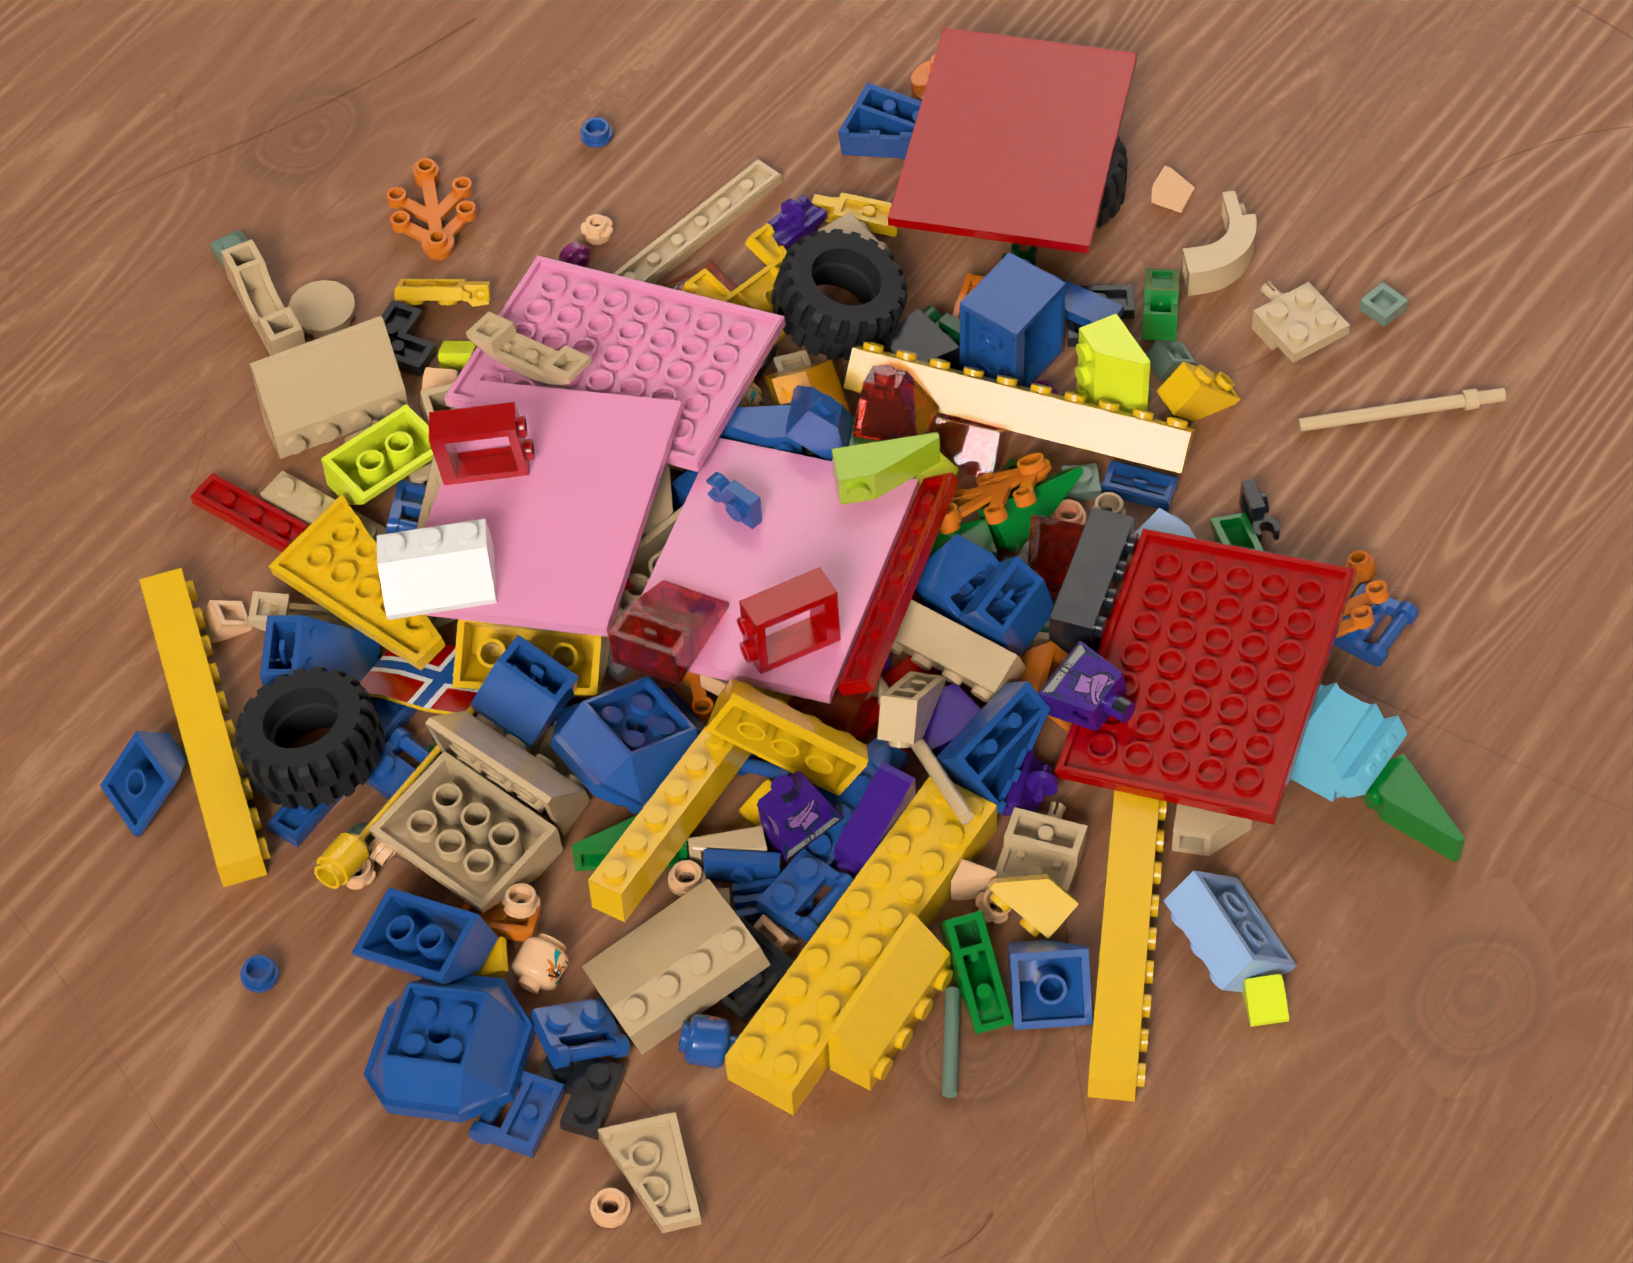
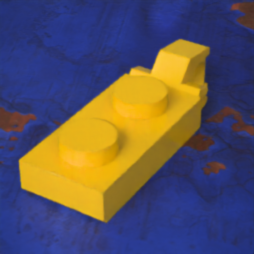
(870, 211)
(443, 290)

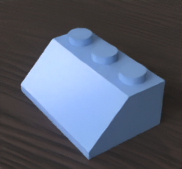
(1227, 930)

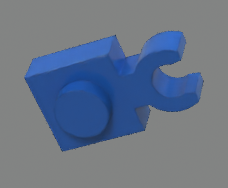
(740, 501)

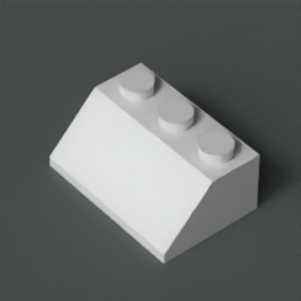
(437, 569)

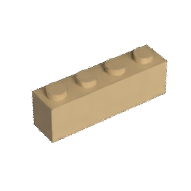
(956, 652)

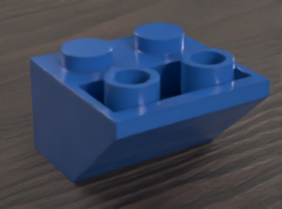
(954, 577)
(1010, 606)
(525, 691)

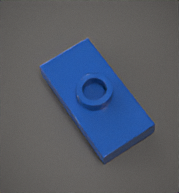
(741, 865)

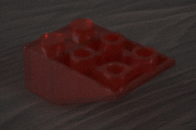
(665, 630)

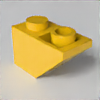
(1197, 392)
(1036, 899)

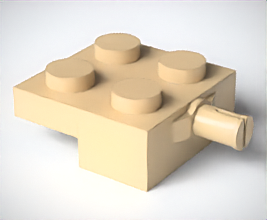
(1297, 321)
(1042, 846)

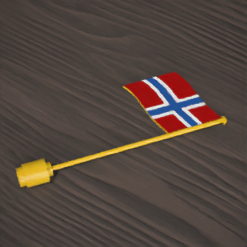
(406, 685)

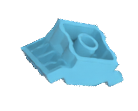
(1345, 745)

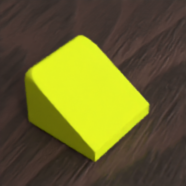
(455, 354)
(1265, 1000)

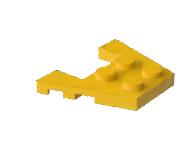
(756, 290)

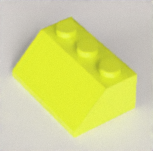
(1112, 365)
(378, 457)

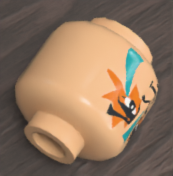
(540, 963)

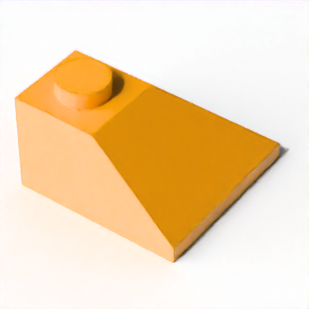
(818, 375)

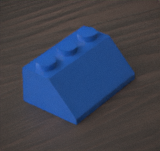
(425, 938)

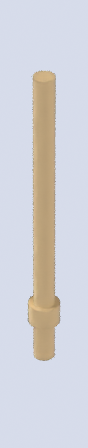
(1468, 400)
(937, 773)

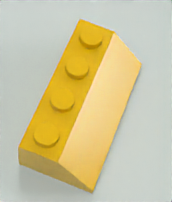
(483, 643)
(787, 737)
(889, 1004)

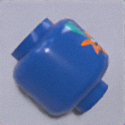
(706, 1040)

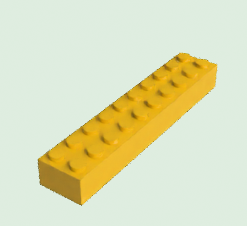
(909, 872)

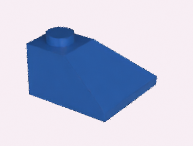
(818, 422)
(143, 777)
(1049, 984)

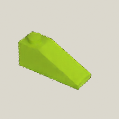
(878, 467)

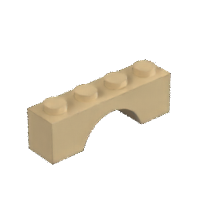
(256, 292)

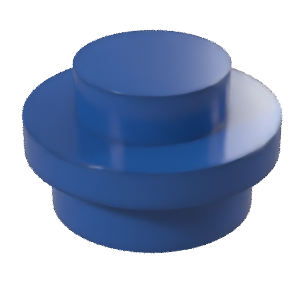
(596, 132)
(259, 974)

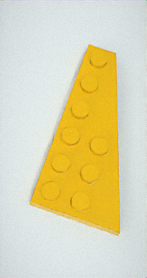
(339, 571)

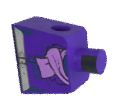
(1087, 690)
(794, 814)

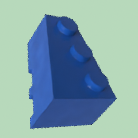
(879, 124)
(995, 742)

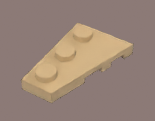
(656, 1167)

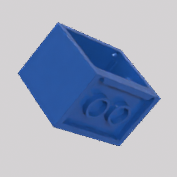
(1013, 321)

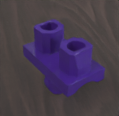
(796, 220)
(1031, 787)

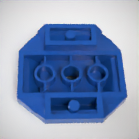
(626, 740)
(473, 1067)

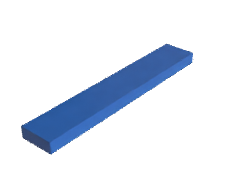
(298, 823)

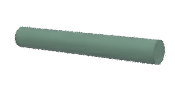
(951, 1042)

